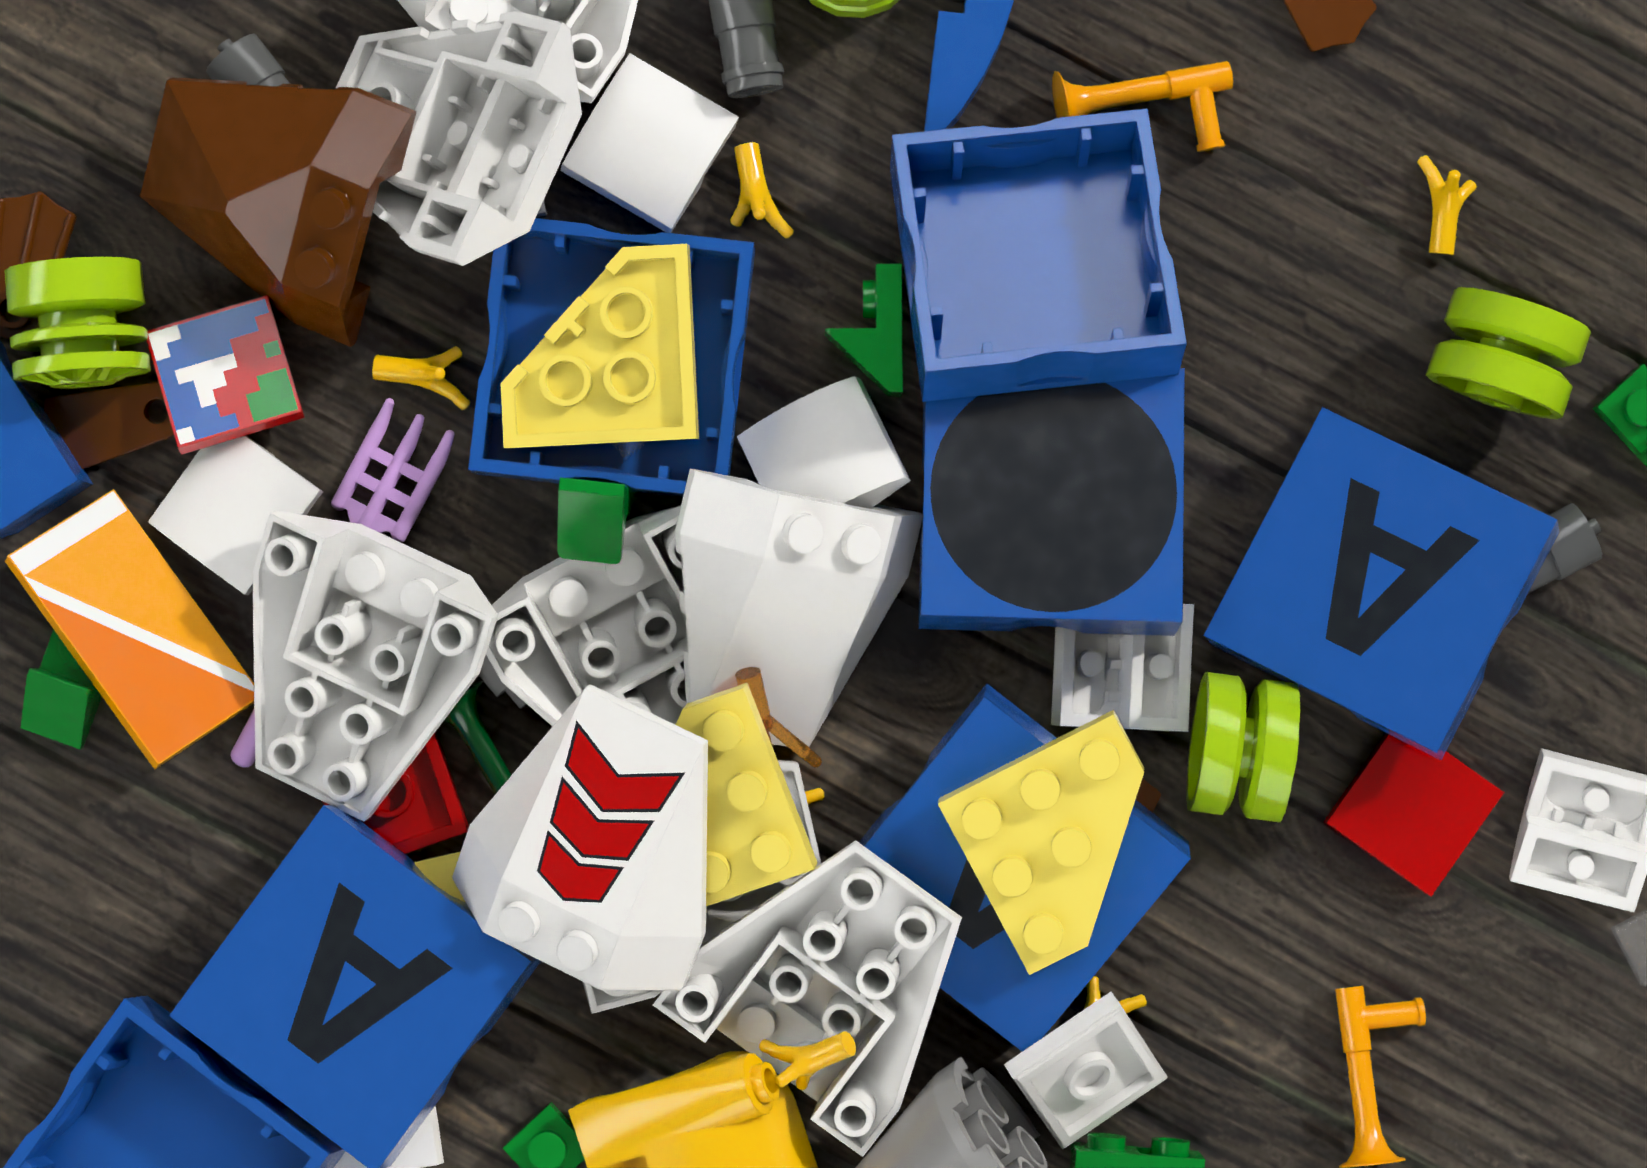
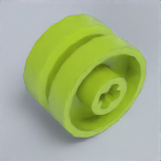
(1508, 352)
(1253, 747)

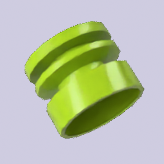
(77, 320)

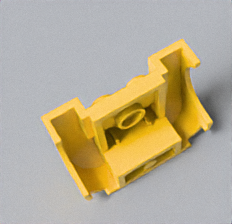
(700, 1118)

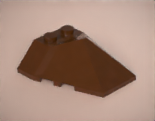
(279, 187)

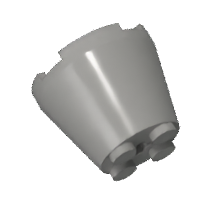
(959, 1124)

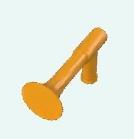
(1191, 82)
(1355, 1022)

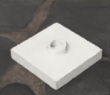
(1086, 1070)

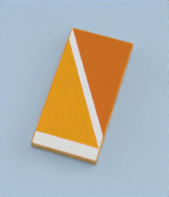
(133, 628)

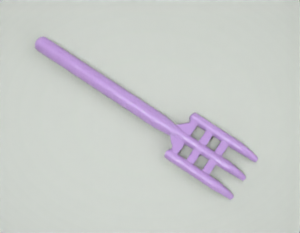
(244, 749)

